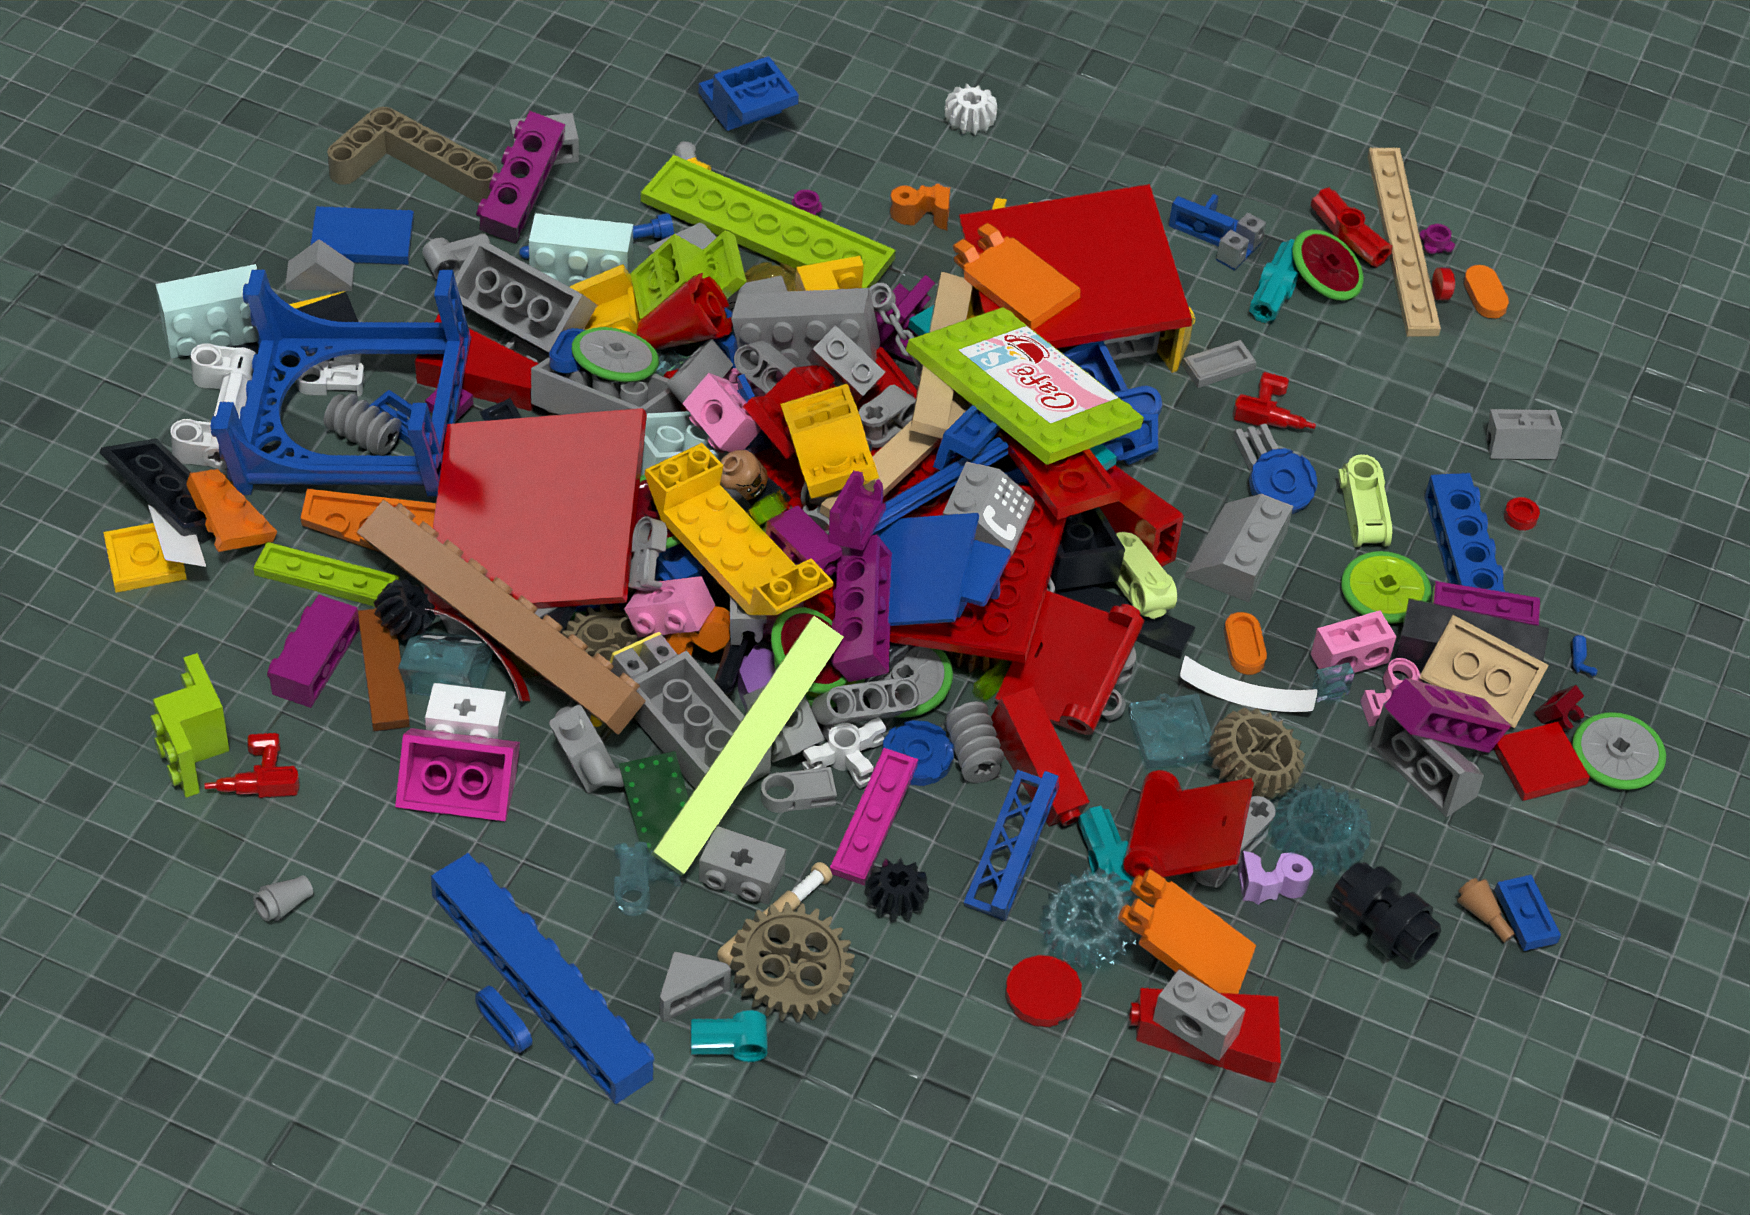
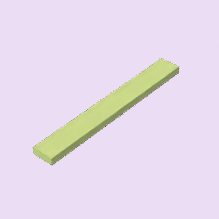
(747, 746)

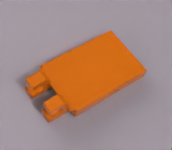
(1015, 277)
(1187, 934)

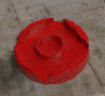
(1043, 990)

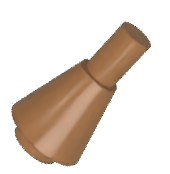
(1480, 901)

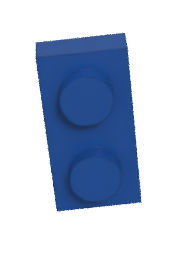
(1527, 912)

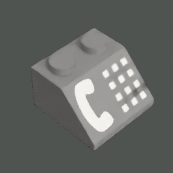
(998, 501)

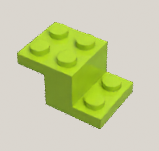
(679, 261)
(189, 726)

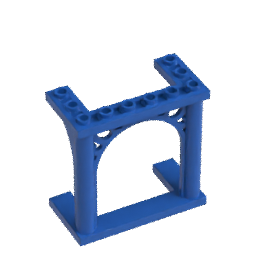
(292, 332)

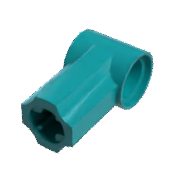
(742, 1036)

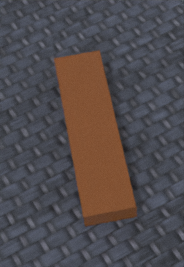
(383, 677)

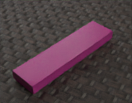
(874, 816)

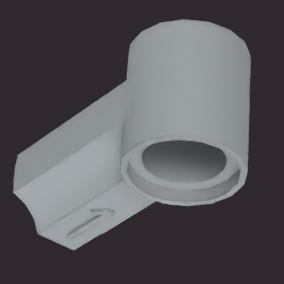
(449, 256)

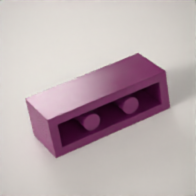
(313, 650)

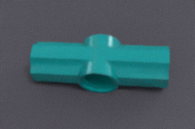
(1275, 284)
(1104, 842)

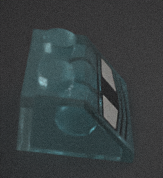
(444, 660)

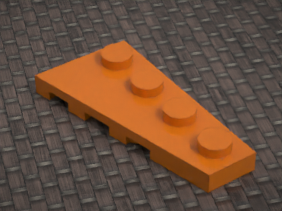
(345, 513)

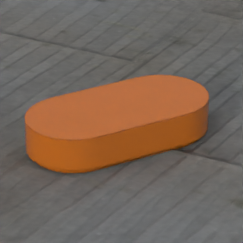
(1486, 291)
(1245, 643)

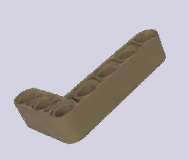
(392, 133)

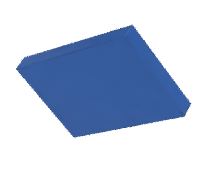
(365, 233)

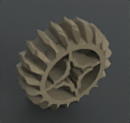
(1258, 749)

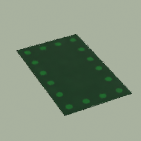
(654, 794)

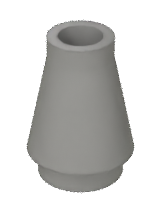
(279, 898)

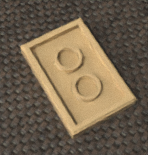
(1484, 667)

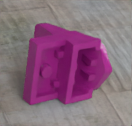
(909, 304)

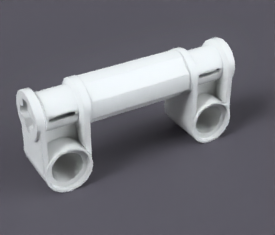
(218, 369)

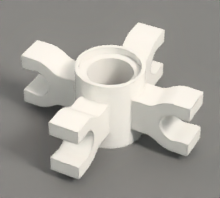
(844, 749)

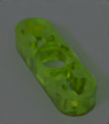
(768, 507)

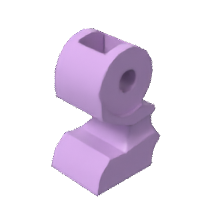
(1288, 878)

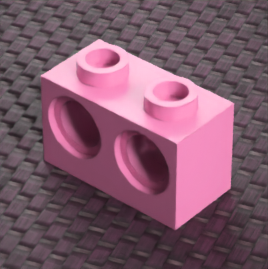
(1361, 641)

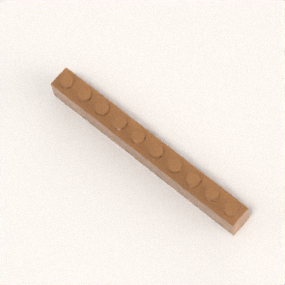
(502, 617)

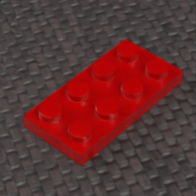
(1068, 484)

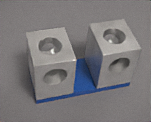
(1239, 245)

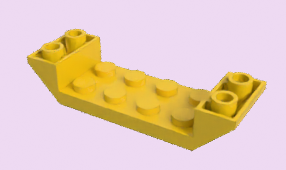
(727, 538)

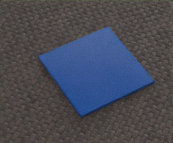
(928, 566)

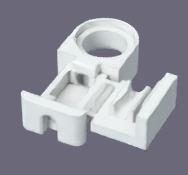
(340, 376)

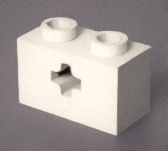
(466, 711)

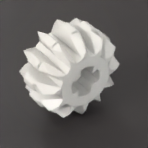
(970, 109)

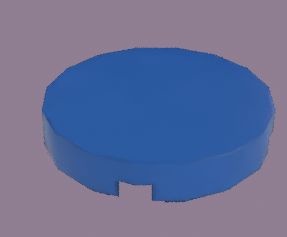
(1284, 478)
(928, 745)

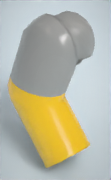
(687, 151)

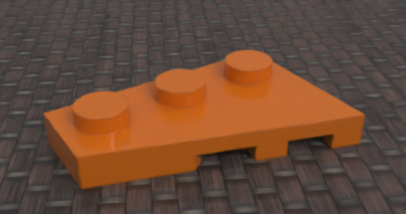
(228, 512)

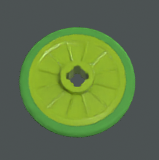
(1370, 574)

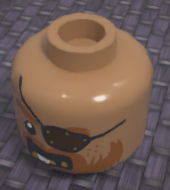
(743, 473)

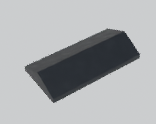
(161, 482)
(1426, 622)

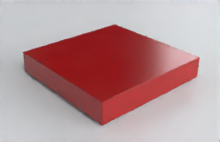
(1541, 761)

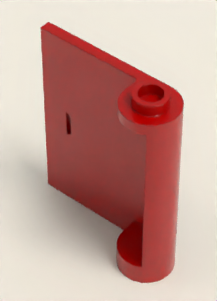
(1078, 659)
(1187, 828)

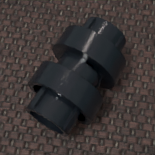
(1398, 923)

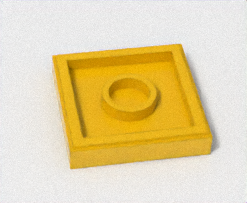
(138, 559)

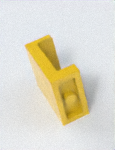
(614, 299)

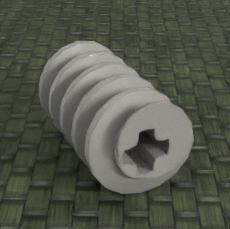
(362, 423)
(975, 742)

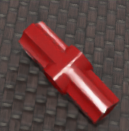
(1350, 227)

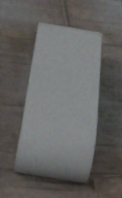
(704, 360)
(769, 364)
(880, 695)

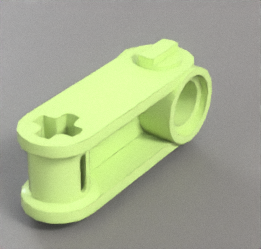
(1366, 501)
(1144, 579)

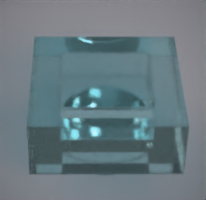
(1333, 682)

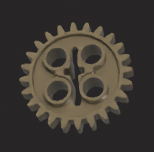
(603, 630)
(788, 991)

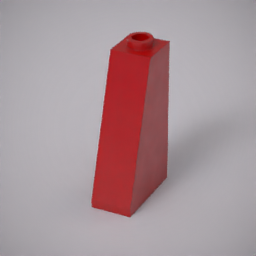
(490, 371)
(1145, 516)
(1035, 747)
(1252, 1053)

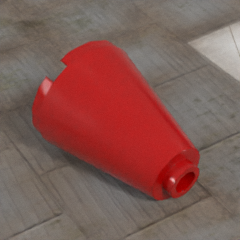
(687, 316)

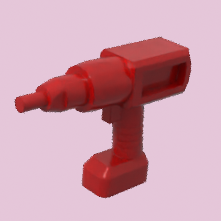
(1263, 410)
(267, 778)

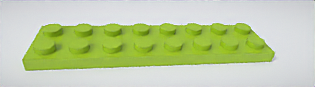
(760, 220)

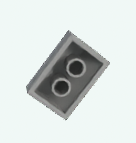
(1241, 545)
(1428, 765)

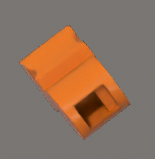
(912, 204)
(711, 636)

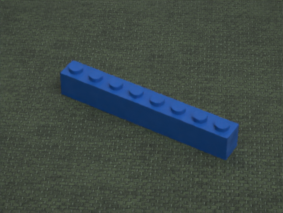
(543, 978)

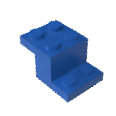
(748, 93)

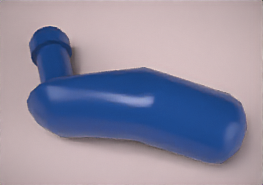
(1579, 655)

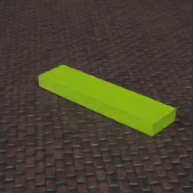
(321, 573)

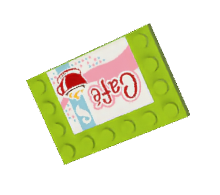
(1025, 385)

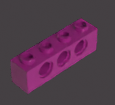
(509, 219)
(862, 610)
(1446, 715)

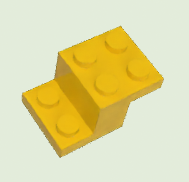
(830, 275)
(828, 440)

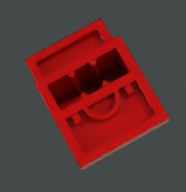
(795, 384)

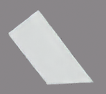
(174, 545)

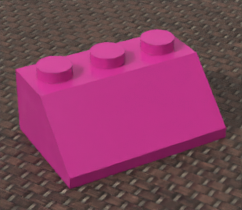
(456, 774)

